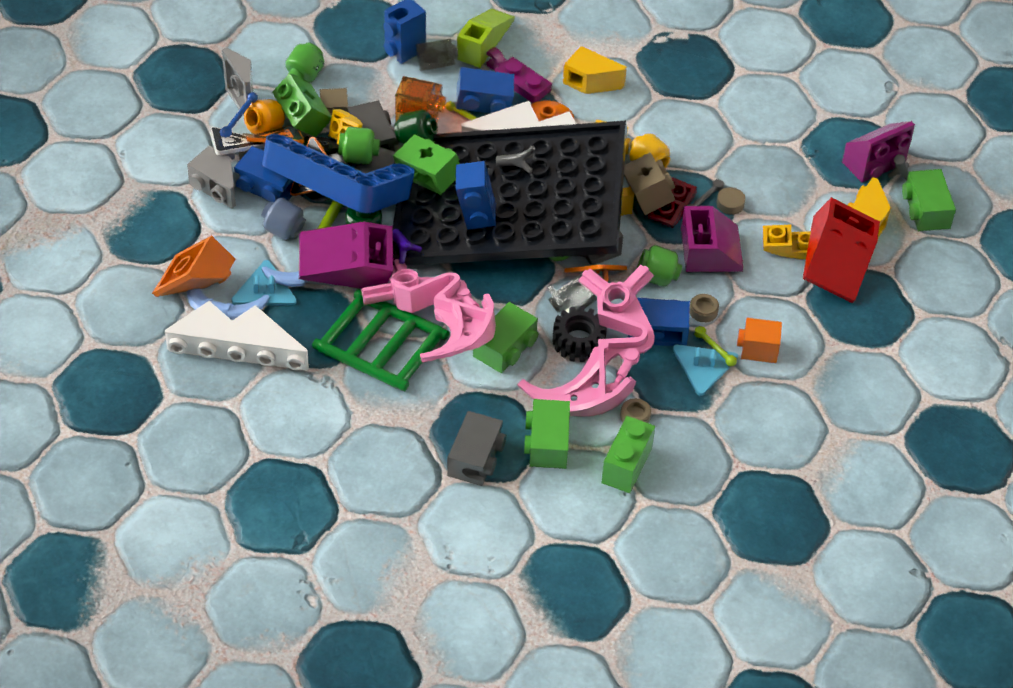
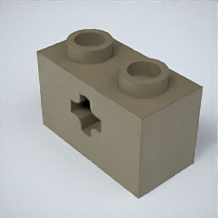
(649, 183)

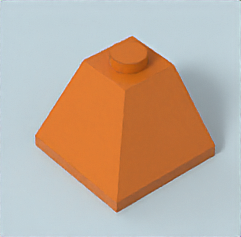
(196, 268)

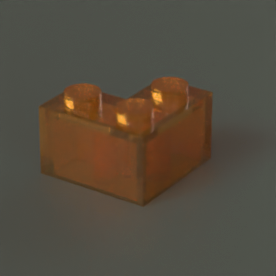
(417, 95)

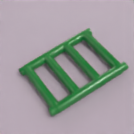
(375, 368)

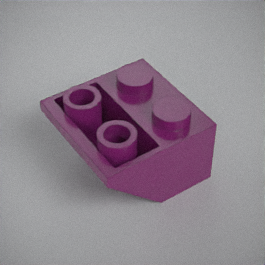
(875, 152)
(710, 241)

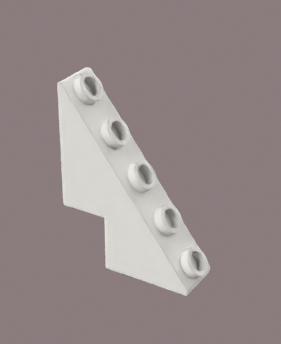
(515, 117)
(247, 338)

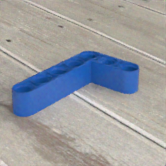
(335, 179)

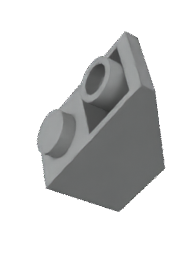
(213, 176)

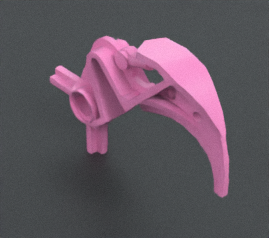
(452, 303)
(623, 317)

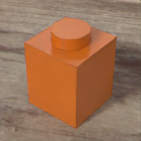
(760, 340)

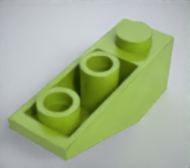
(481, 35)

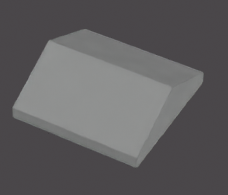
(237, 76)

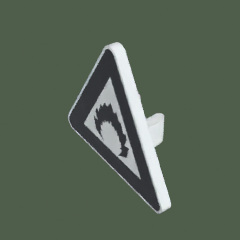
(232, 144)

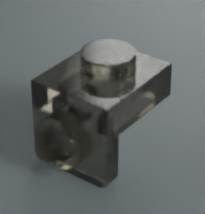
(436, 54)
(571, 295)

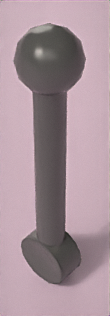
(717, 186)

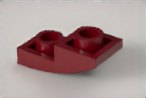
(673, 212)

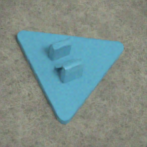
(260, 285)
(701, 366)

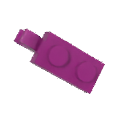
(526, 81)

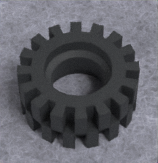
(575, 321)

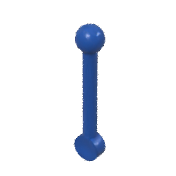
(226, 131)

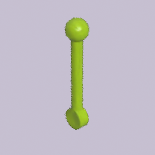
(451, 106)
(700, 332)

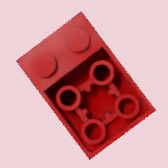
(840, 249)

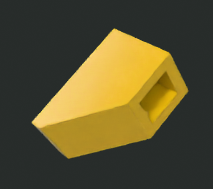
(593, 72)
(873, 202)

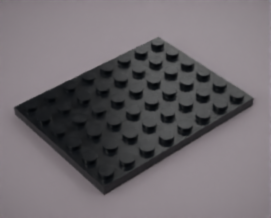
(556, 211)

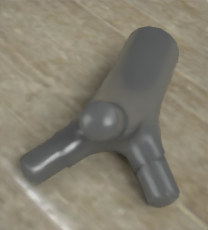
(516, 159)
(901, 167)

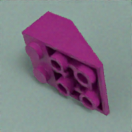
(347, 255)

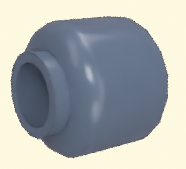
(283, 219)

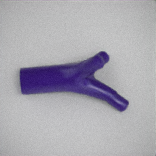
(403, 245)

